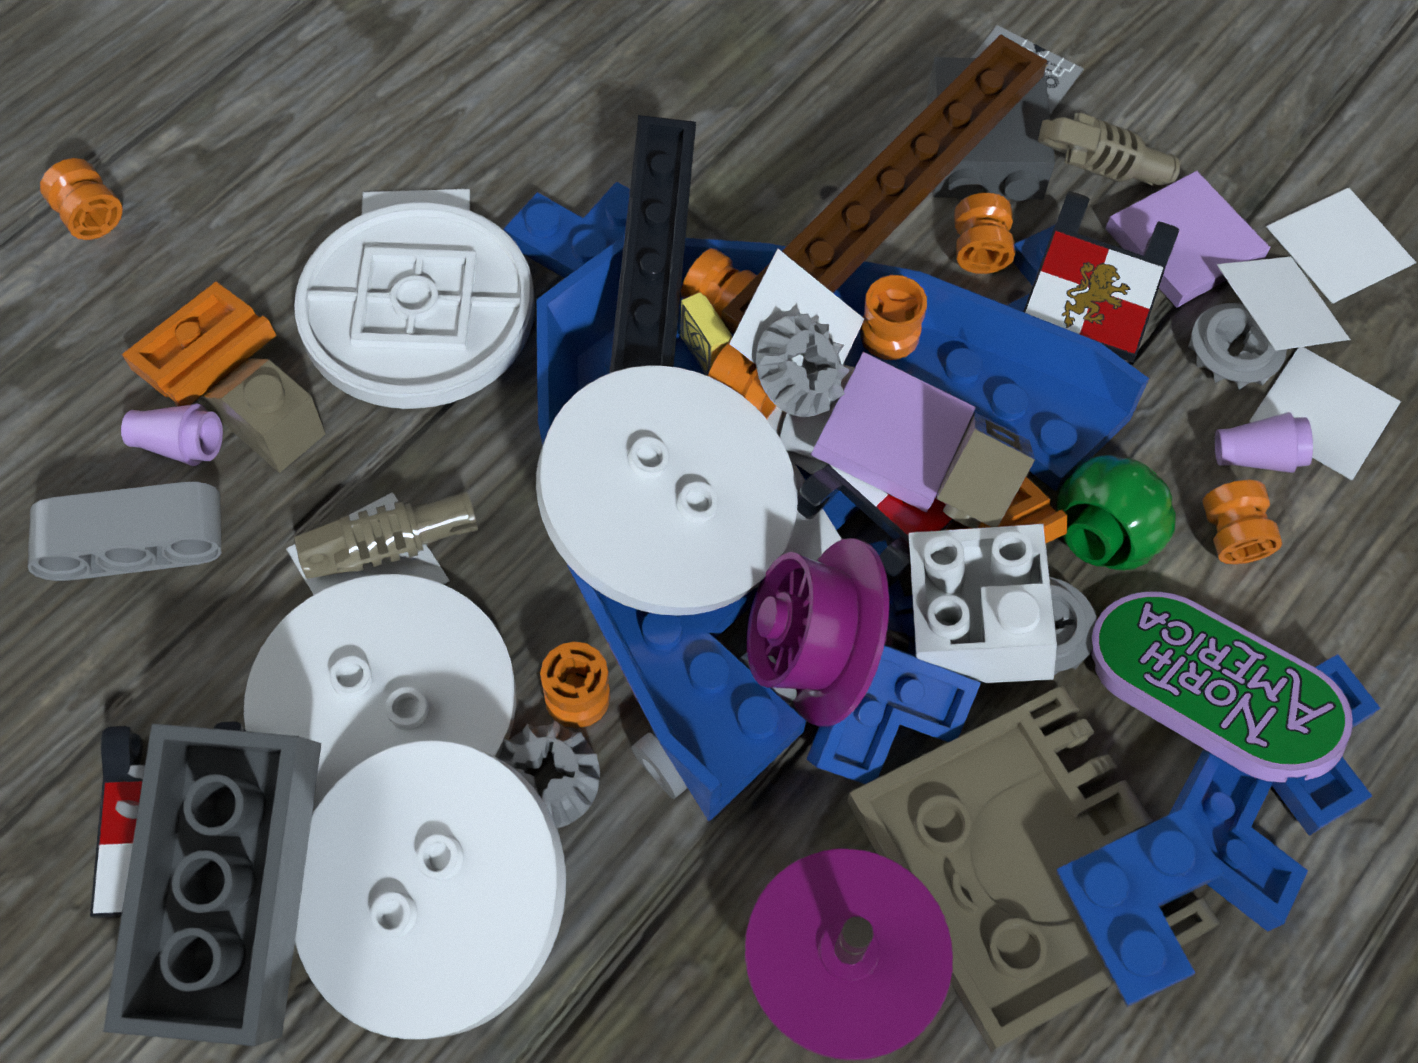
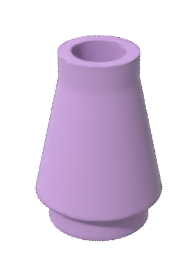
(179, 432)
(1267, 444)

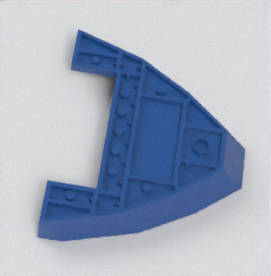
(1008, 364)

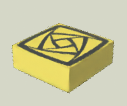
(703, 330)

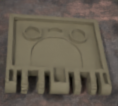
(985, 836)

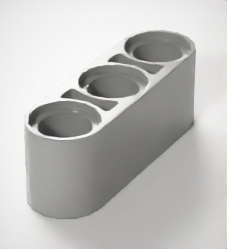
(124, 531)

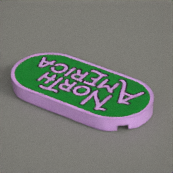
(1221, 686)

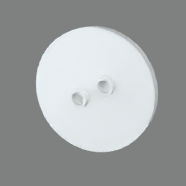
(415, 305)
(666, 490)
(382, 669)
(429, 890)

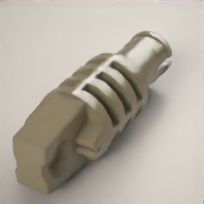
(1108, 150)
(350, 544)

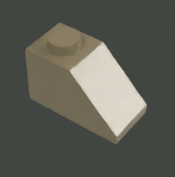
(266, 411)
(985, 473)

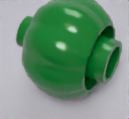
(1116, 512)

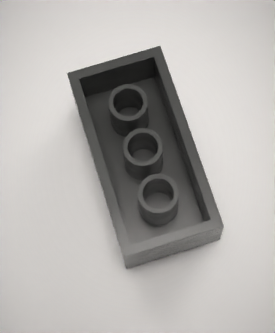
(214, 886)

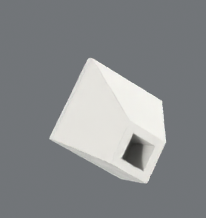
(984, 602)

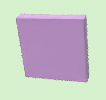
(1206, 237)
(894, 432)

